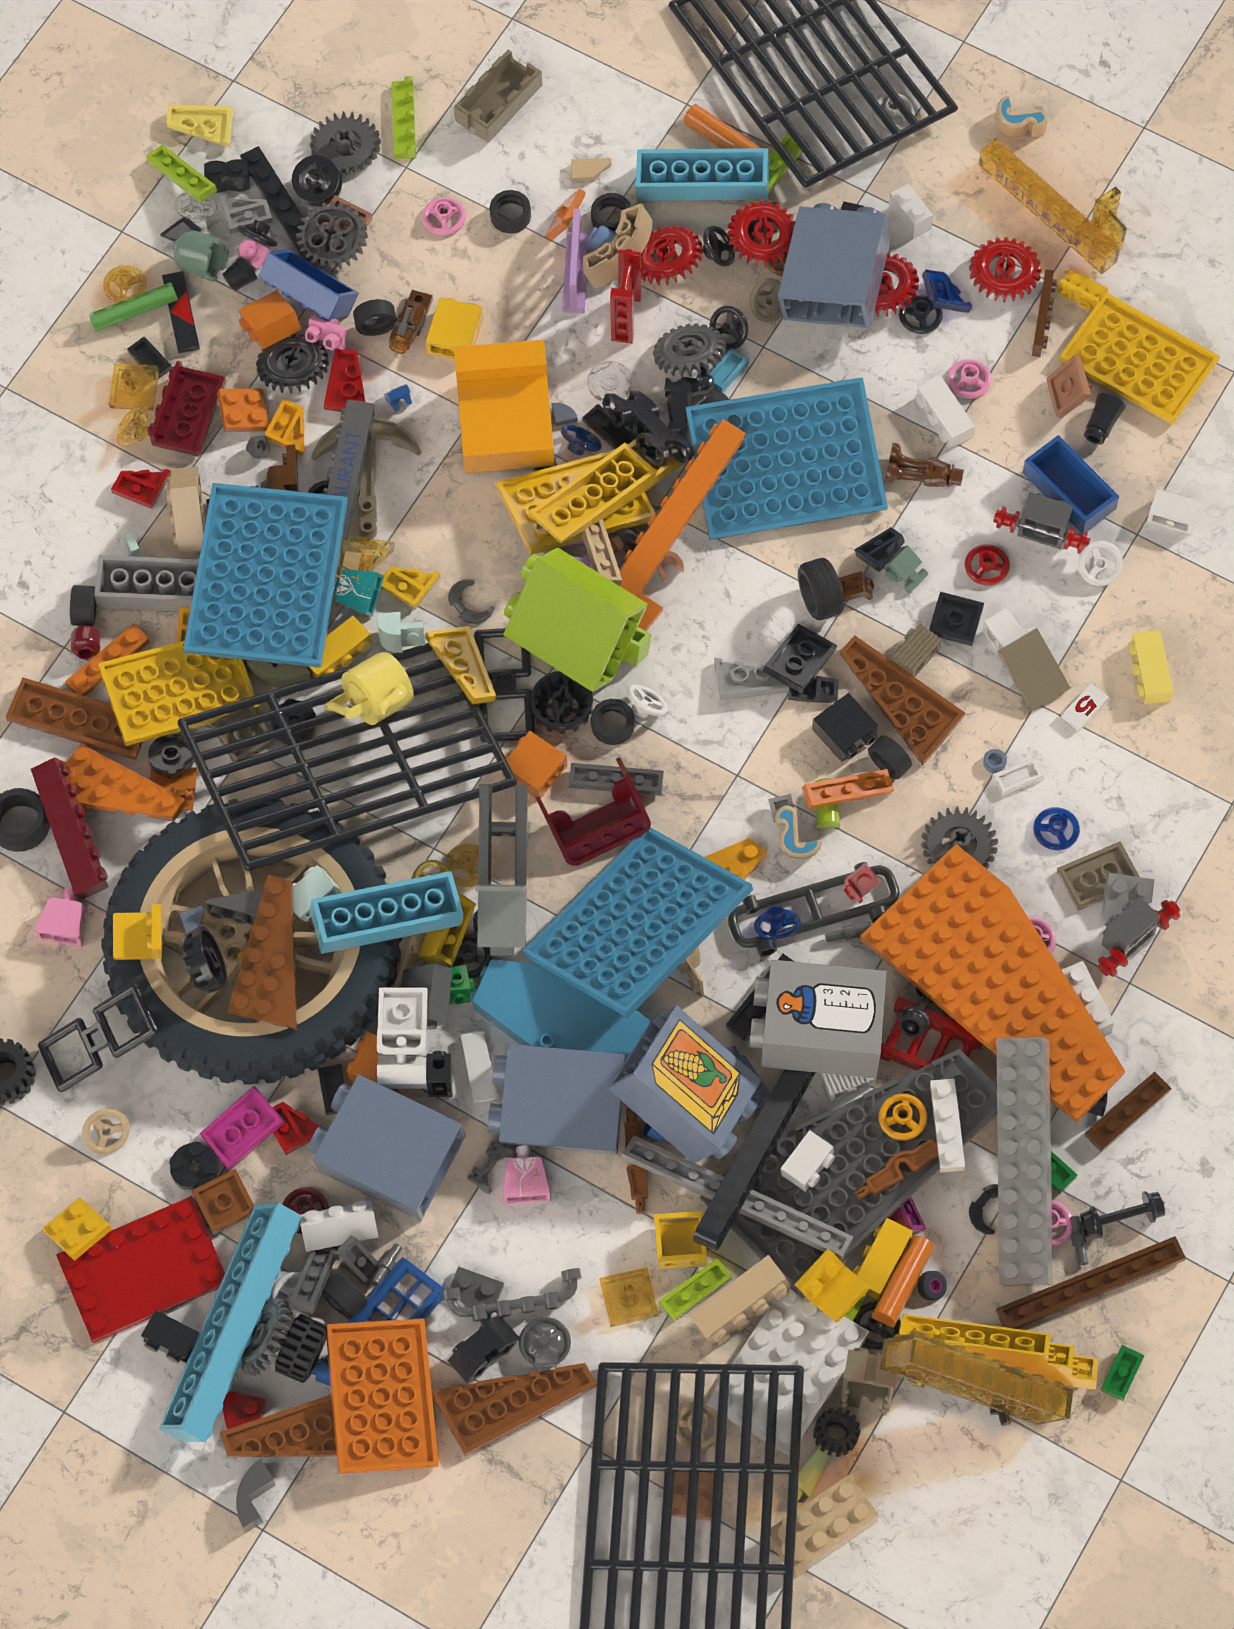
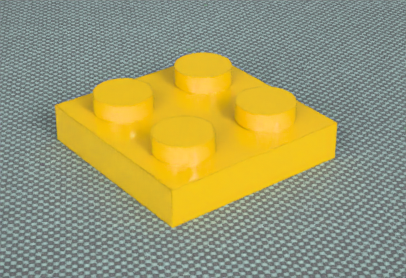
(77, 1228)

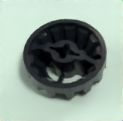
(560, 686)
(204, 961)

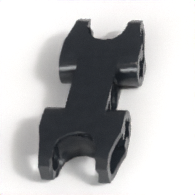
(651, 434)

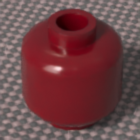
(85, 642)

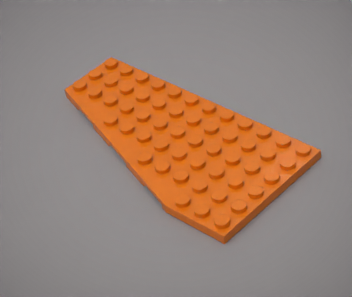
(987, 967)

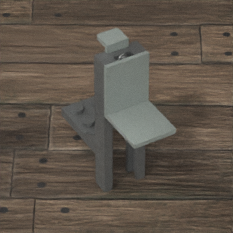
(502, 907)

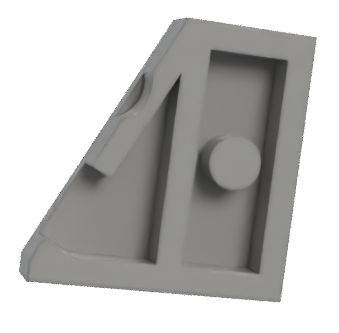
(244, 211)
(1122, 889)

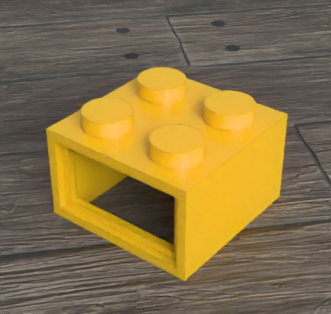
(675, 1241)

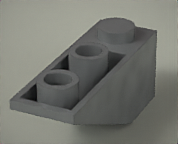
(237, 907)

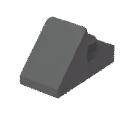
(357, 1260)

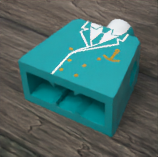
(359, 590)

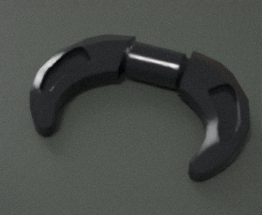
(976, 1211)

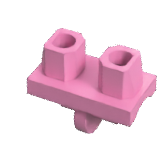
(253, 252)
(327, 332)

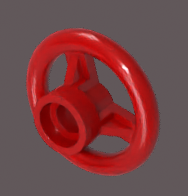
(987, 554)

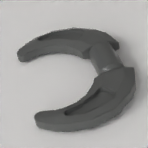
(468, 616)

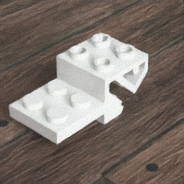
(402, 1038)

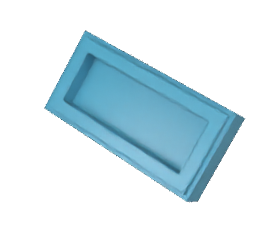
(728, 369)

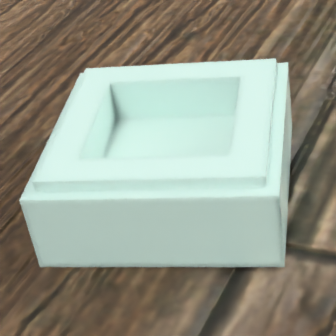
(131, 544)

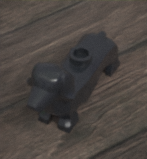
(681, 394)

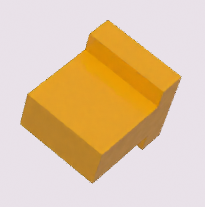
(504, 406)

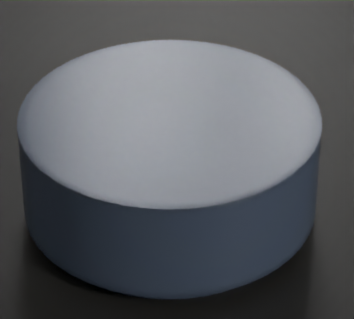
(994, 760)

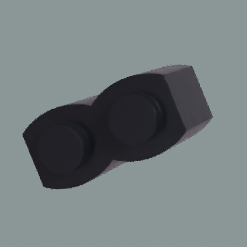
(228, 175)

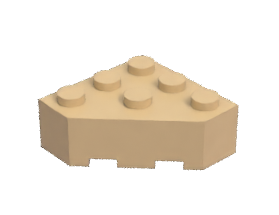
(186, 509)

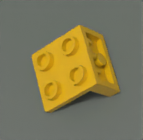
(138, 935)
(831, 1286)

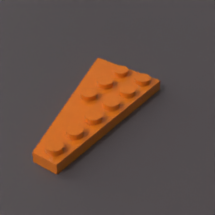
(112, 787)

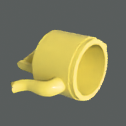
(373, 689)

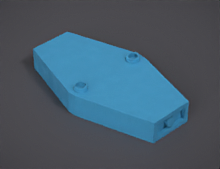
(551, 1013)

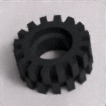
(836, 1445)

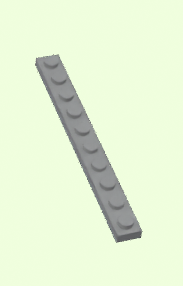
(755, 1207)

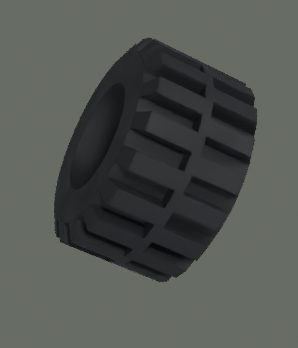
(23, 1075)
(301, 1348)

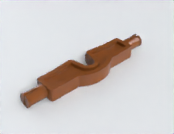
(636, 1174)
(892, 1175)

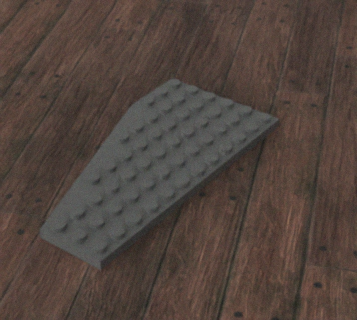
(860, 1152)

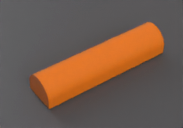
(715, 129)
(903, 1281)

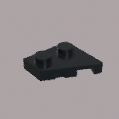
(880, 549)

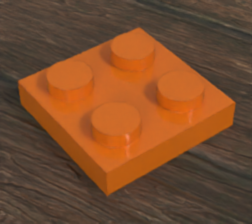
(243, 410)

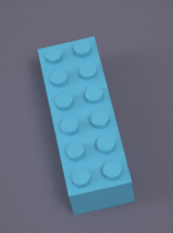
(702, 174)
(386, 912)

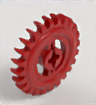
(759, 248)
(669, 263)
(997, 283)
(889, 297)

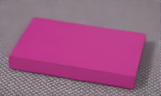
(242, 1128)

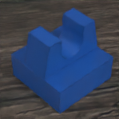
(396, 394)

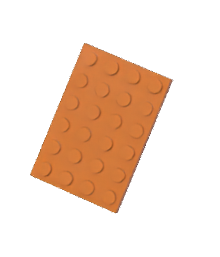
(381, 1396)

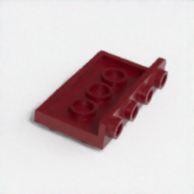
(185, 410)

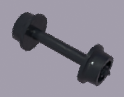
(914, 1020)
(1152, 1206)

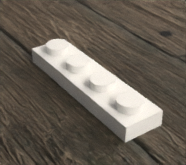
(947, 1125)

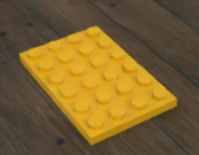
(1140, 358)
(529, 490)
(166, 684)

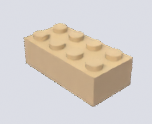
(740, 1301)
(826, 1524)

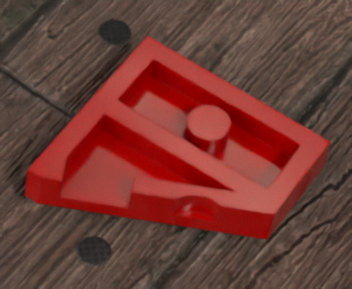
(141, 486)
(295, 1131)

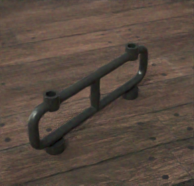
(768, 947)

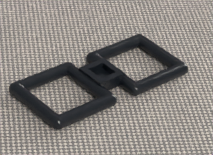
(505, 686)
(98, 1037)

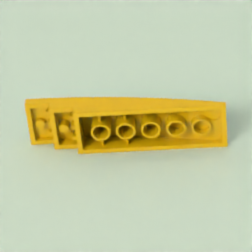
(600, 491)
(1013, 1346)

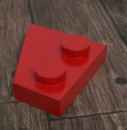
(242, 1408)

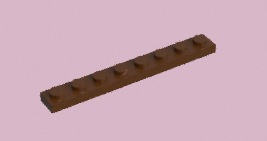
(1091, 1284)

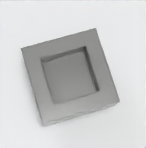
(778, 802)

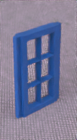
(388, 1285)

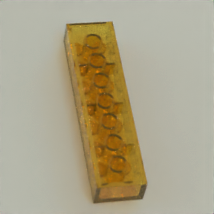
(976, 1378)

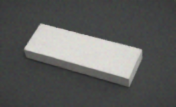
(478, 1067)

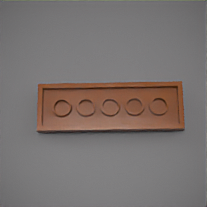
(69, 717)

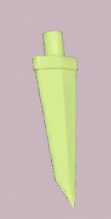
(812, 1470)

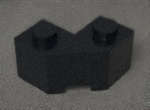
(489, 1343)

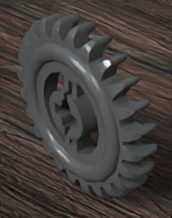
(342, 133)
(691, 354)
(961, 825)
(266, 1337)

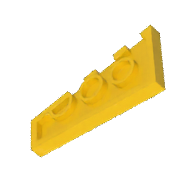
(463, 660)

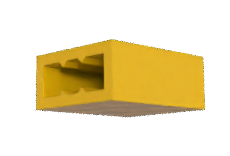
(453, 326)

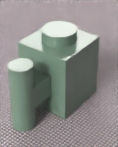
(903, 567)

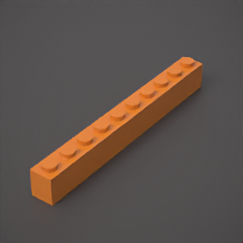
(680, 506)

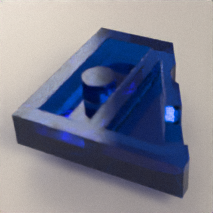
(943, 292)

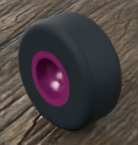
(925, 1289)

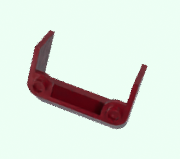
(602, 828)

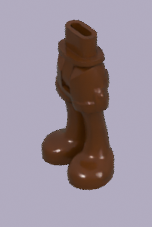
(934, 473)

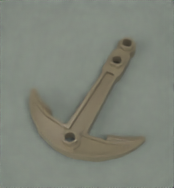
(381, 430)

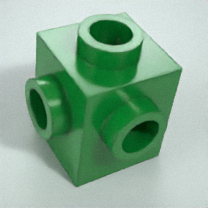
(460, 986)

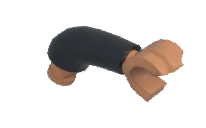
(625, 540)

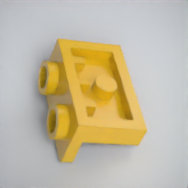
(1081, 289)

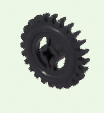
(293, 371)

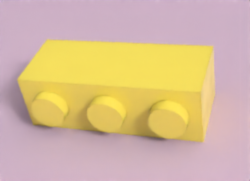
(1150, 667)

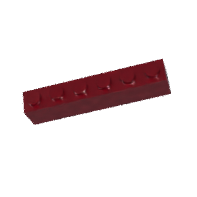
(70, 828)

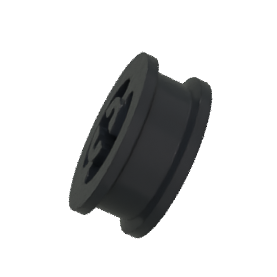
(317, 168)

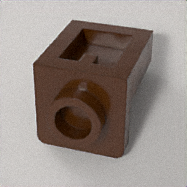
(856, 586)

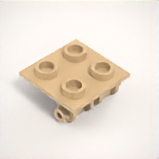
(689, 966)

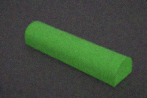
(133, 306)

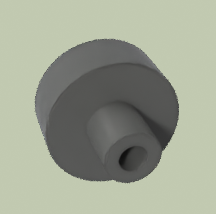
(258, 446)

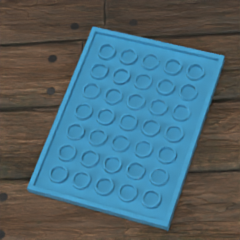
(801, 461)
(266, 575)
(637, 921)

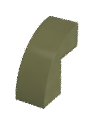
(279, 676)

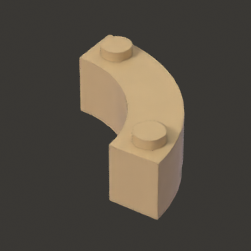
(632, 233)

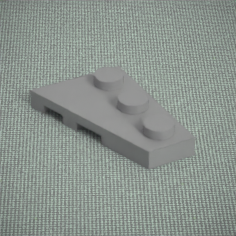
(745, 681)

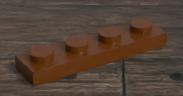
(1046, 305)
(1128, 1112)

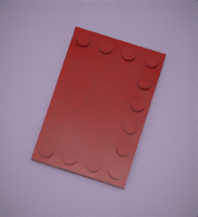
(143, 1269)

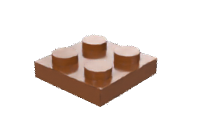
(224, 1201)

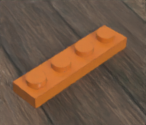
(89, 676)
(847, 788)

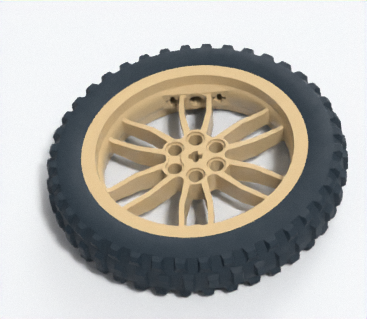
(245, 1049)

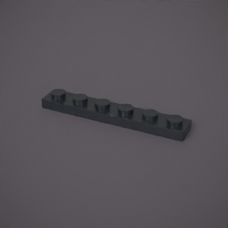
(274, 193)

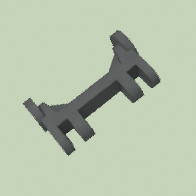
(482, 1175)

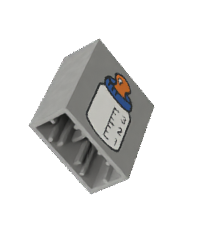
(820, 1018)

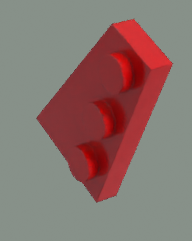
(344, 380)

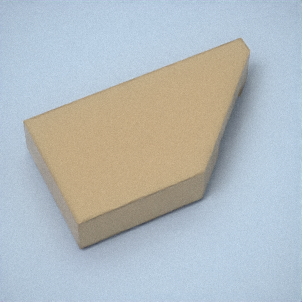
(588, 169)

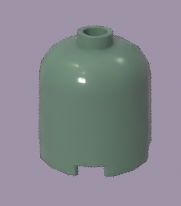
(200, 254)

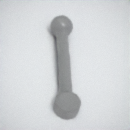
(855, 942)

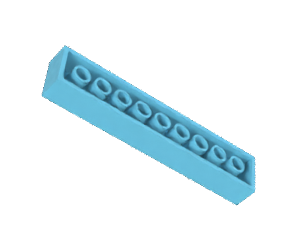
(230, 1323)

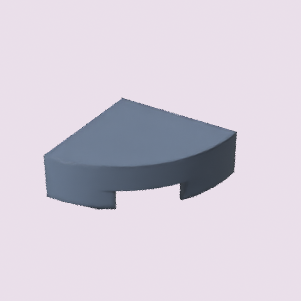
(563, 414)
(192, 918)

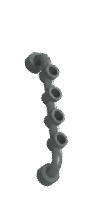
(504, 1307)

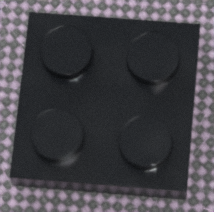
(956, 618)

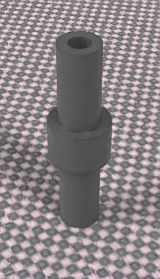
(847, 932)
(1079, 1240)
(386, 1265)

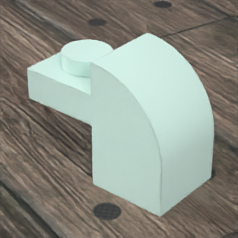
(395, 635)

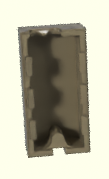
(497, 96)
(866, 1379)

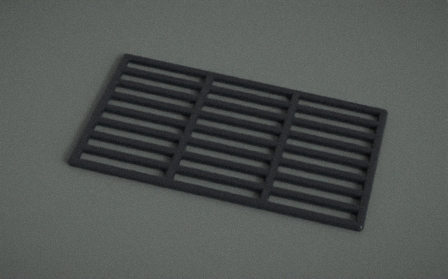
(832, 84)
(312, 784)
(670, 1466)

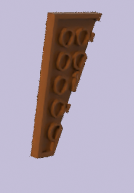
(911, 706)
(268, 968)
(500, 1405)
(294, 1432)

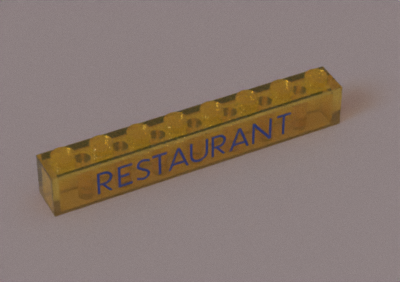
(1049, 206)

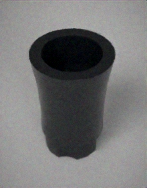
(1103, 417)

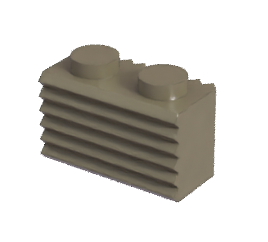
(916, 650)

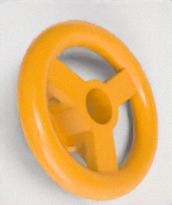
(902, 1108)

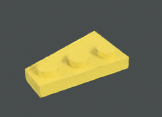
(204, 122)

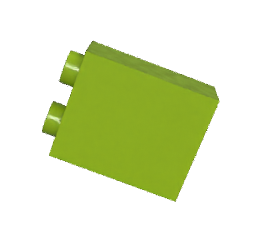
(573, 618)

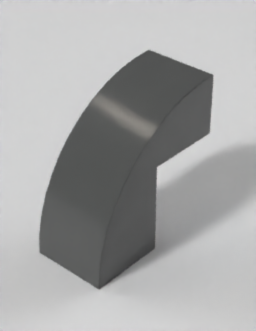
(253, 1484)

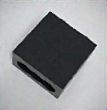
(845, 727)

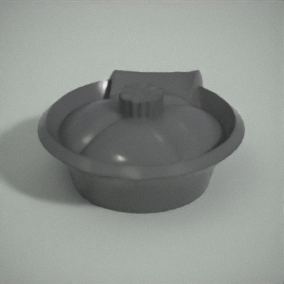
(544, 1342)

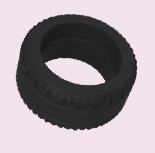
(820, 589)
(37, 833)

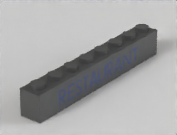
(350, 459)

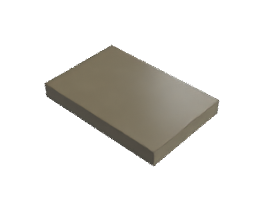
(1033, 669)
(1087, 876)

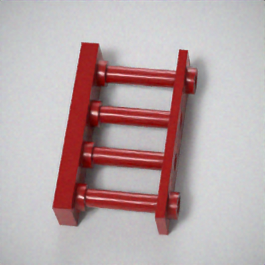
(623, 298)
(949, 1030)

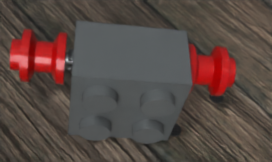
(1043, 522)
(1131, 930)

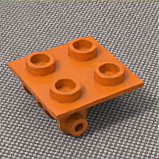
(182, 786)

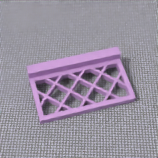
(574, 277)

